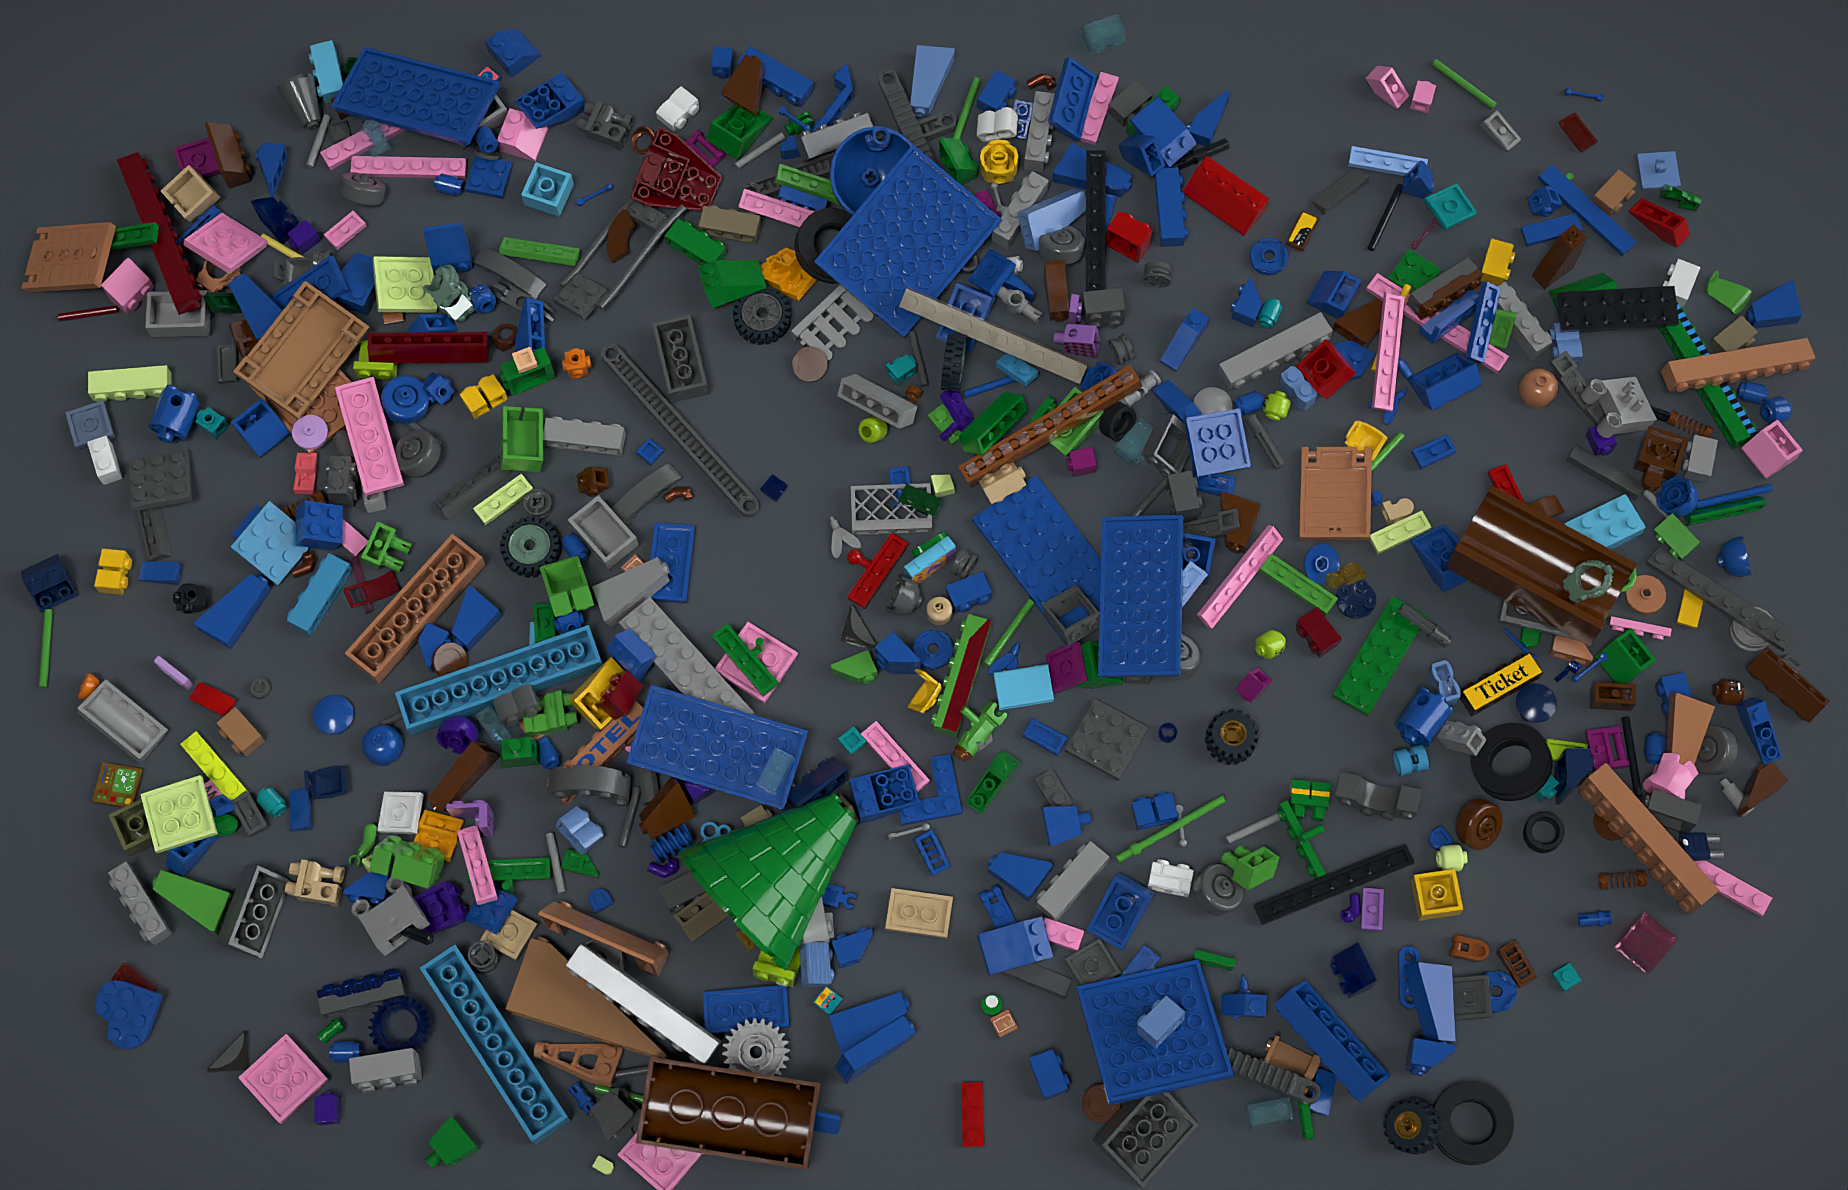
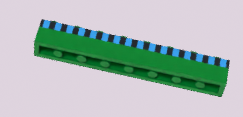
(1718, 399)

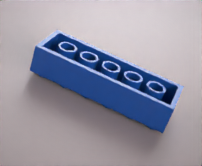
(1332, 1041)

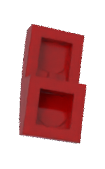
(212, 699)

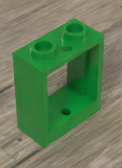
(529, 379)

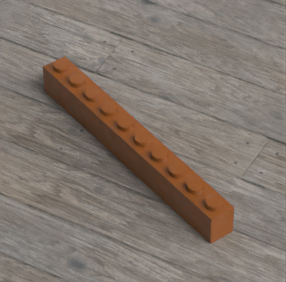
(1052, 425)

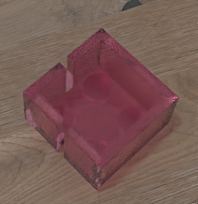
(1648, 940)

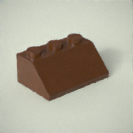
(229, 154)

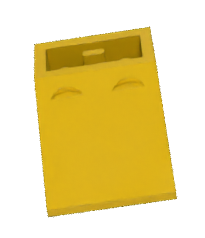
(588, 694)

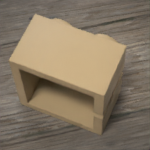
(190, 194)

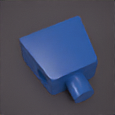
(1063, 823)

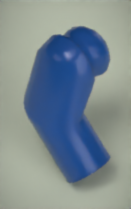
(1404, 368)

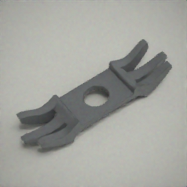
(512, 295)

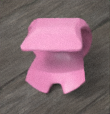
(1671, 776)

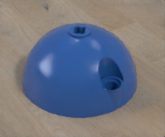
(860, 157)

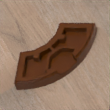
(618, 236)

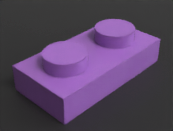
(1075, 309)
(1372, 909)

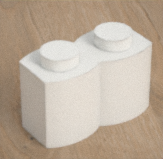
(677, 109)
(997, 125)

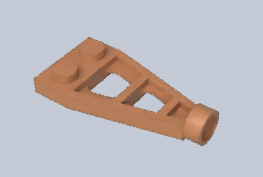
(605, 1067)

